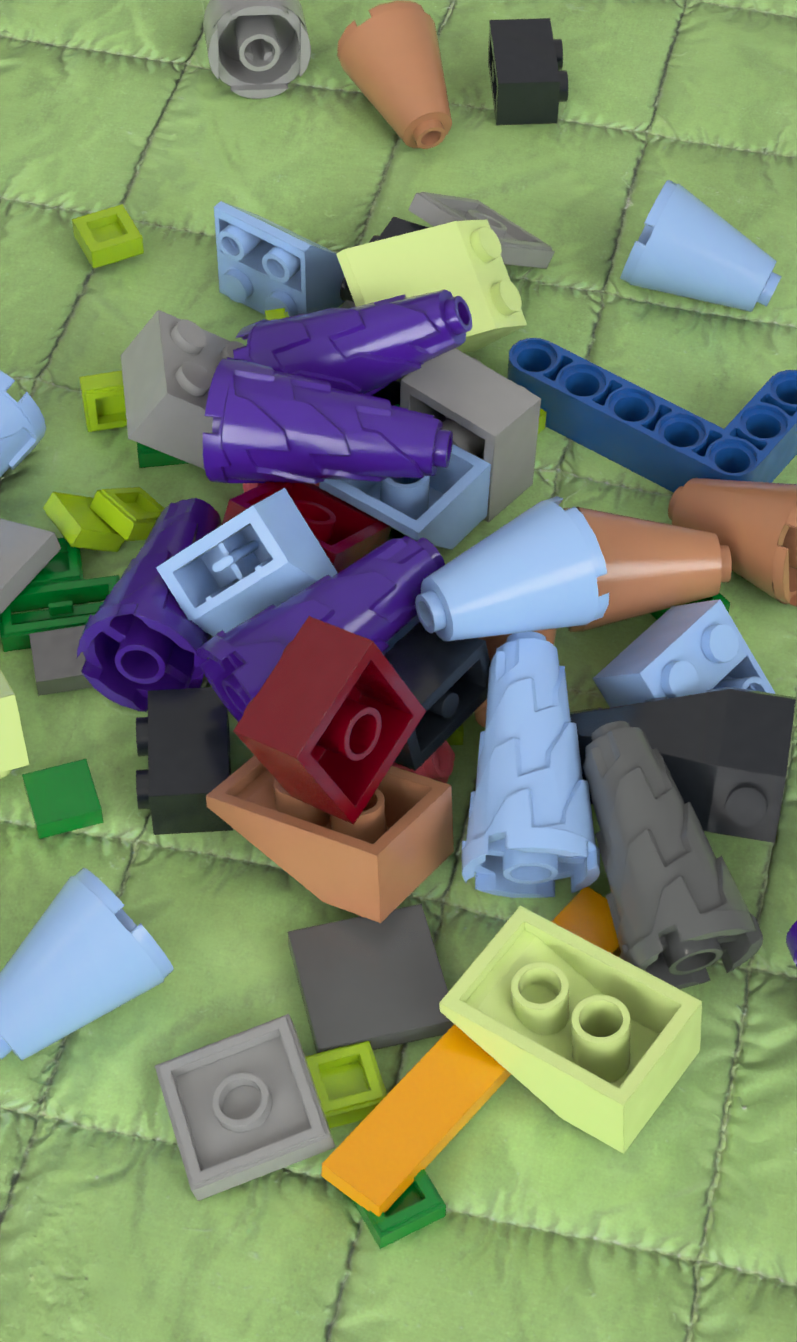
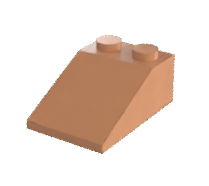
(353, 867)

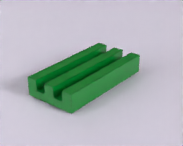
(60, 613)

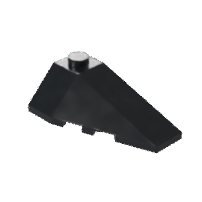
(721, 750)

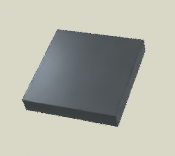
(370, 980)

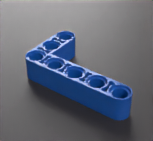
(652, 433)

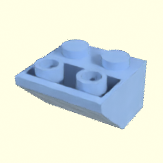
(272, 265)
(246, 565)
(682, 655)

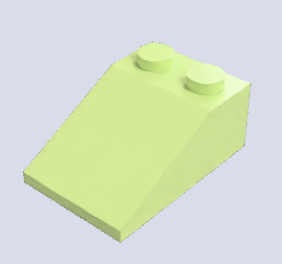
(449, 256)
(577, 1025)

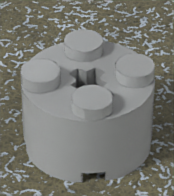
(256, 44)

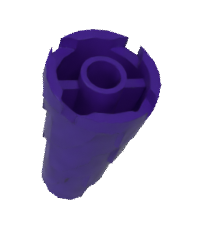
(360, 345)
(306, 432)
(366, 598)
(140, 631)

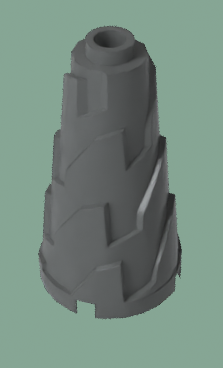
(668, 890)

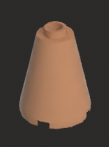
(400, 70)
(754, 522)
(653, 565)

